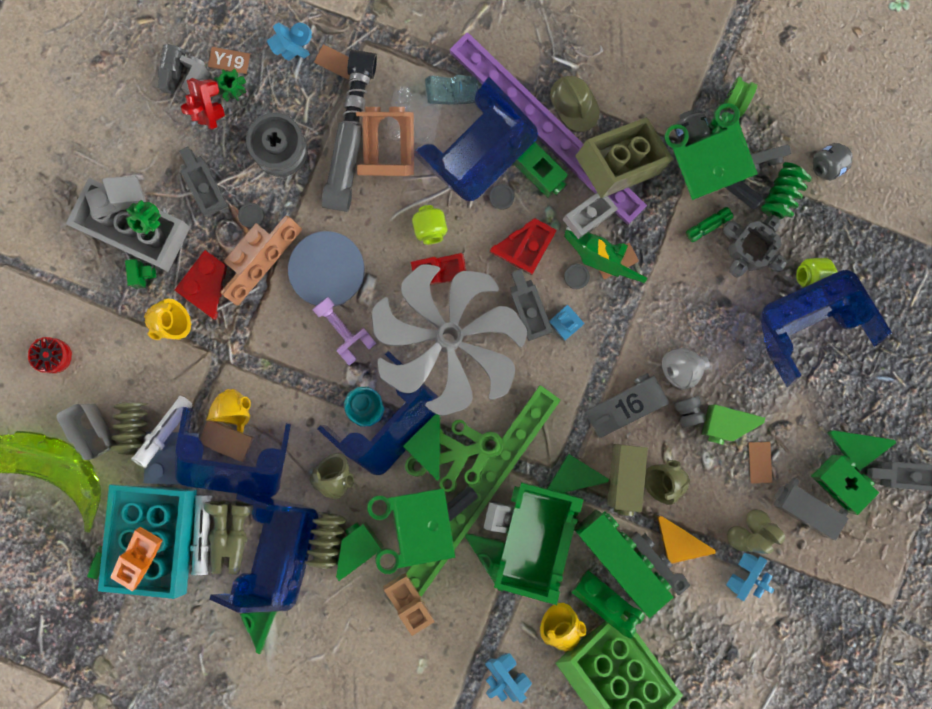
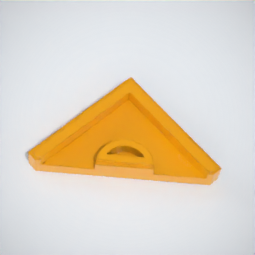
(680, 544)

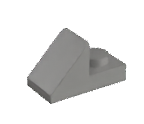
(114, 196)
(589, 215)
(498, 517)

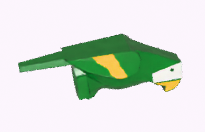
(602, 254)

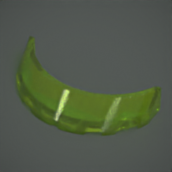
(56, 463)

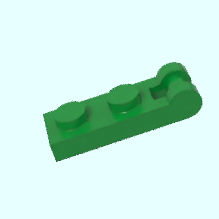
(608, 604)

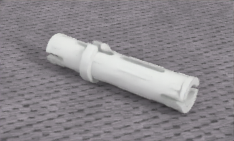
(156, 439)
(200, 566)

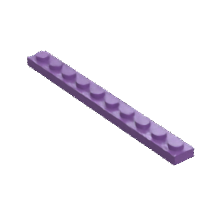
(550, 129)

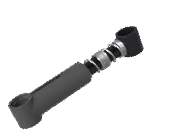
(338, 189)

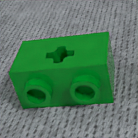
(832, 477)

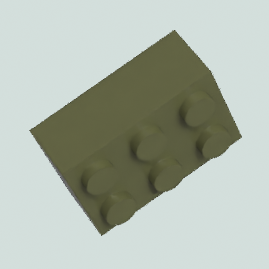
(623, 157)

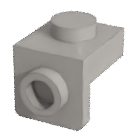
(196, 68)

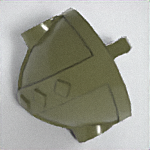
(332, 476)
(666, 482)

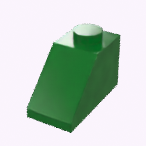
(357, 548)

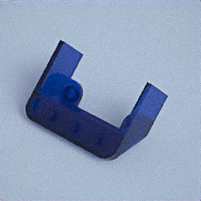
(835, 296)
(387, 445)
(227, 477)
(278, 559)

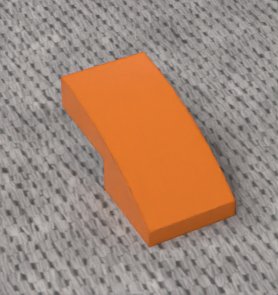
(136, 560)

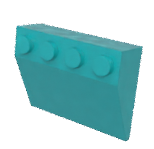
(164, 513)

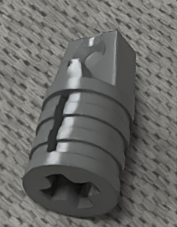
(170, 68)

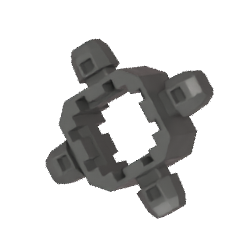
(745, 261)

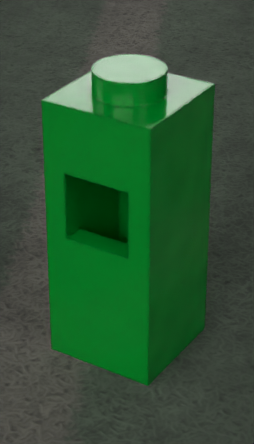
(542, 170)

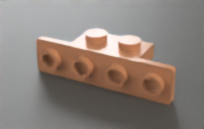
(256, 256)

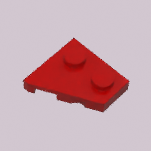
(525, 246)
(204, 284)

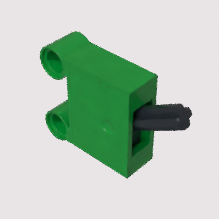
(717, 160)
(421, 526)

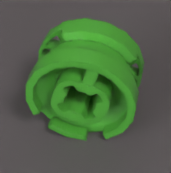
(741, 95)

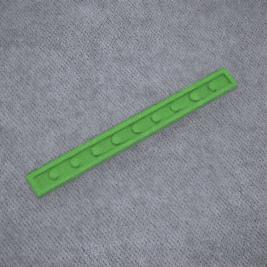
(492, 476)

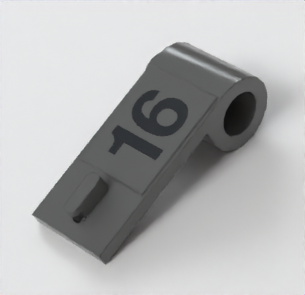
(627, 406)

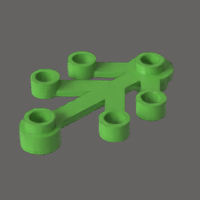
(461, 453)

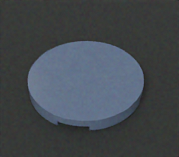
(326, 267)

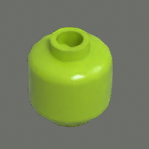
(429, 225)
(813, 270)

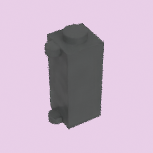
(810, 510)

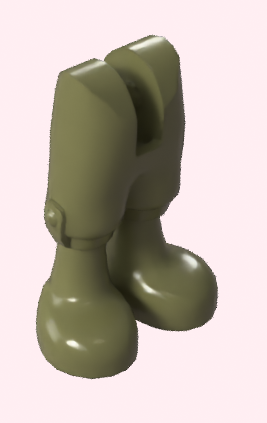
(763, 534)
(223, 543)

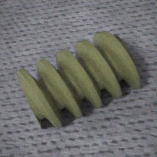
(129, 427)
(326, 534)

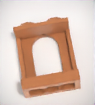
(371, 120)

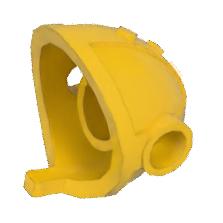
(167, 320)
(230, 408)
(561, 627)

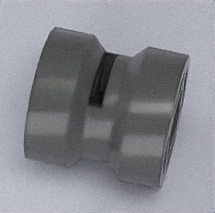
(687, 406)

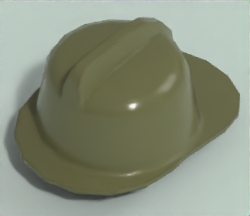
(575, 103)

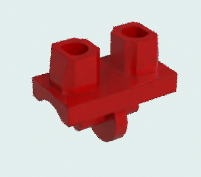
(200, 105)

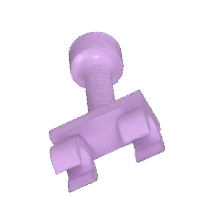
(325, 309)

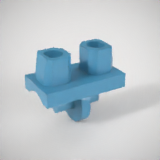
(290, 41)
(742, 587)
(514, 687)

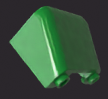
(537, 542)

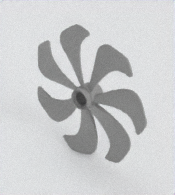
(412, 375)

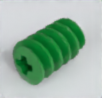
(785, 190)

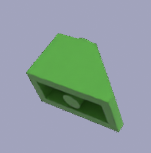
(728, 424)

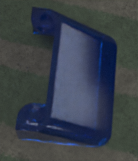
(484, 147)

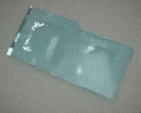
(451, 91)

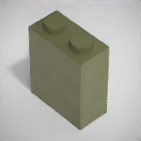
(627, 479)

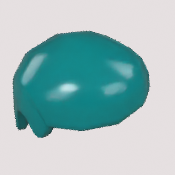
(364, 406)

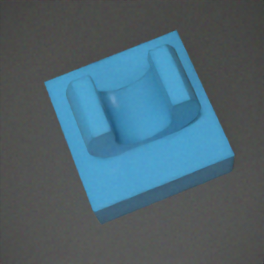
(566, 322)

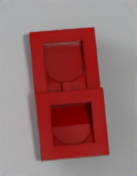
(448, 265)

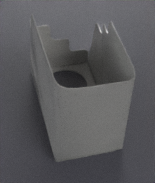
(73, 429)

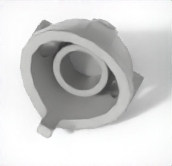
(686, 367)

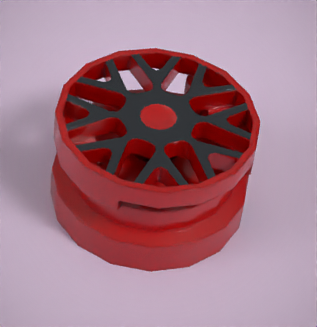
(50, 355)

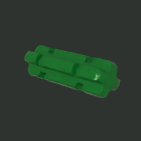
(709, 224)

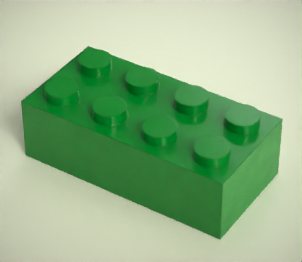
(627, 567)

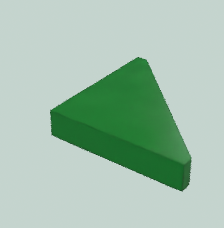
(426, 446)
(860, 448)
(575, 475)
(487, 550)
(258, 626)

